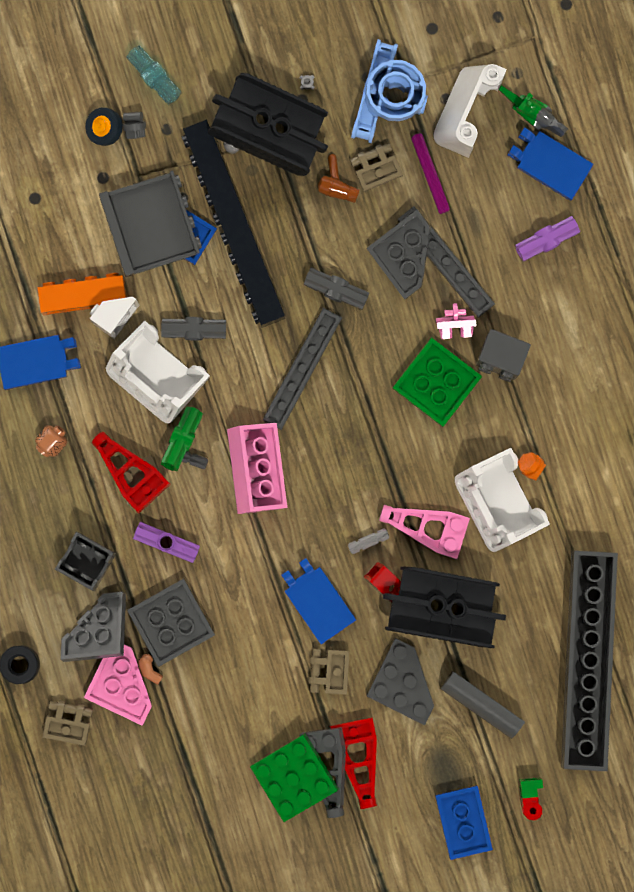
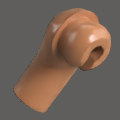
(147, 671)

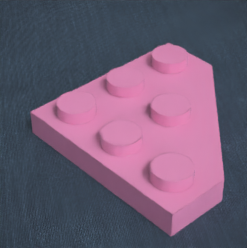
(121, 687)

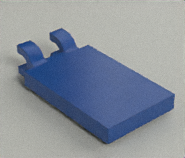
(551, 163)
(36, 361)
(318, 602)

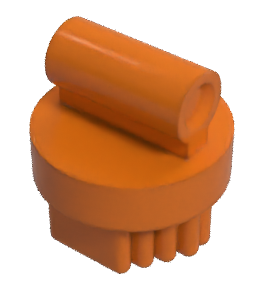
(531, 465)

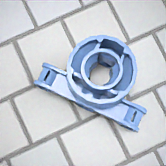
(392, 74)

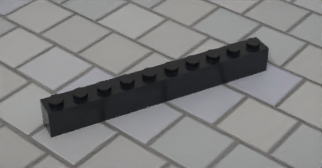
(233, 223)

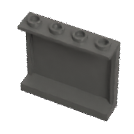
(150, 224)

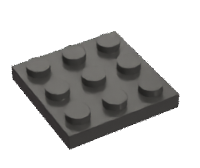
(171, 622)

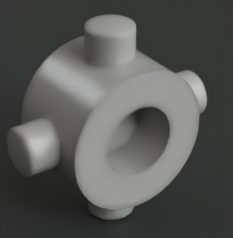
(307, 82)

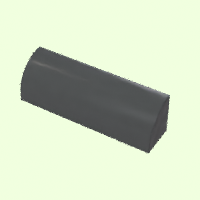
(482, 705)

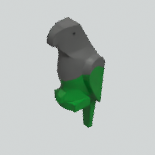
(534, 112)

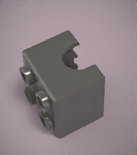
(502, 355)
(85, 561)

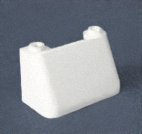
(452, 129)
(154, 374)
(498, 501)

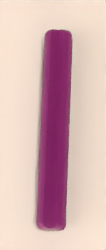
(430, 173)

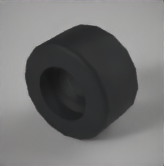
(32, 669)

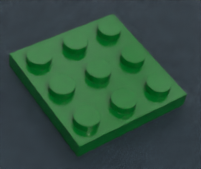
(437, 382)
(294, 777)

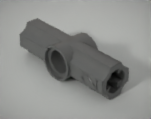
(336, 288)
(193, 328)

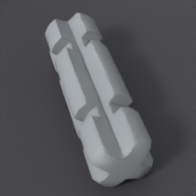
(368, 541)

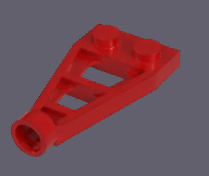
(147, 489)
(364, 732)

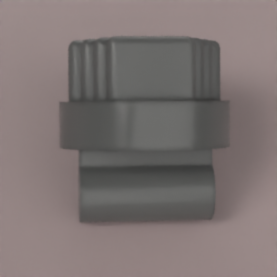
(134, 125)

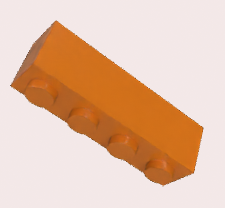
(81, 294)

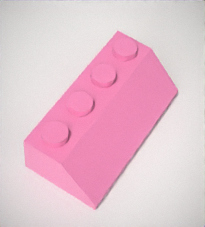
(257, 468)

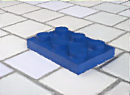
(463, 822)

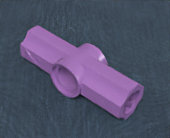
(547, 238)
(153, 536)

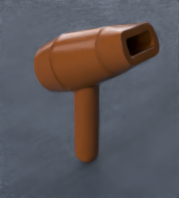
(335, 188)

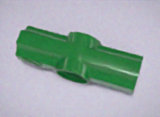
(181, 438)

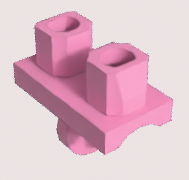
(447, 323)

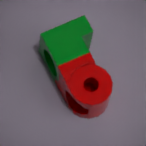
(529, 797)

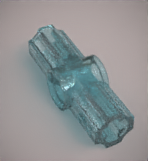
(153, 75)

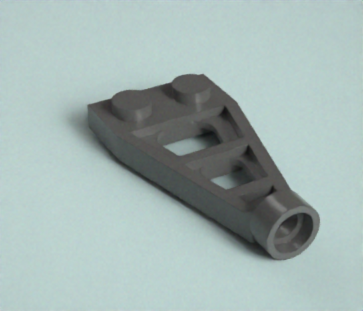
(332, 741)

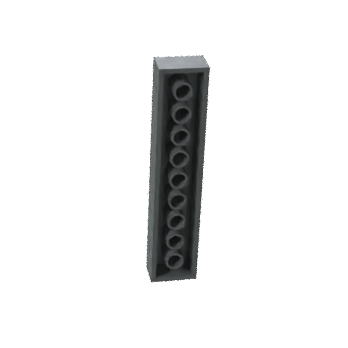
(589, 661)

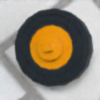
(104, 126)

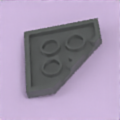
(404, 253)
(98, 631)
(402, 683)

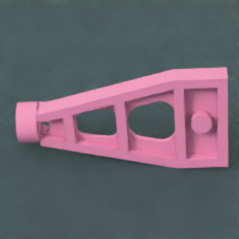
(452, 534)

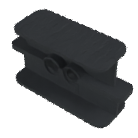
(238, 125)
(413, 613)

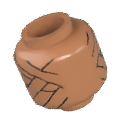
(51, 441)

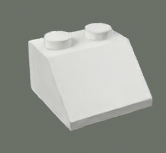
(113, 314)

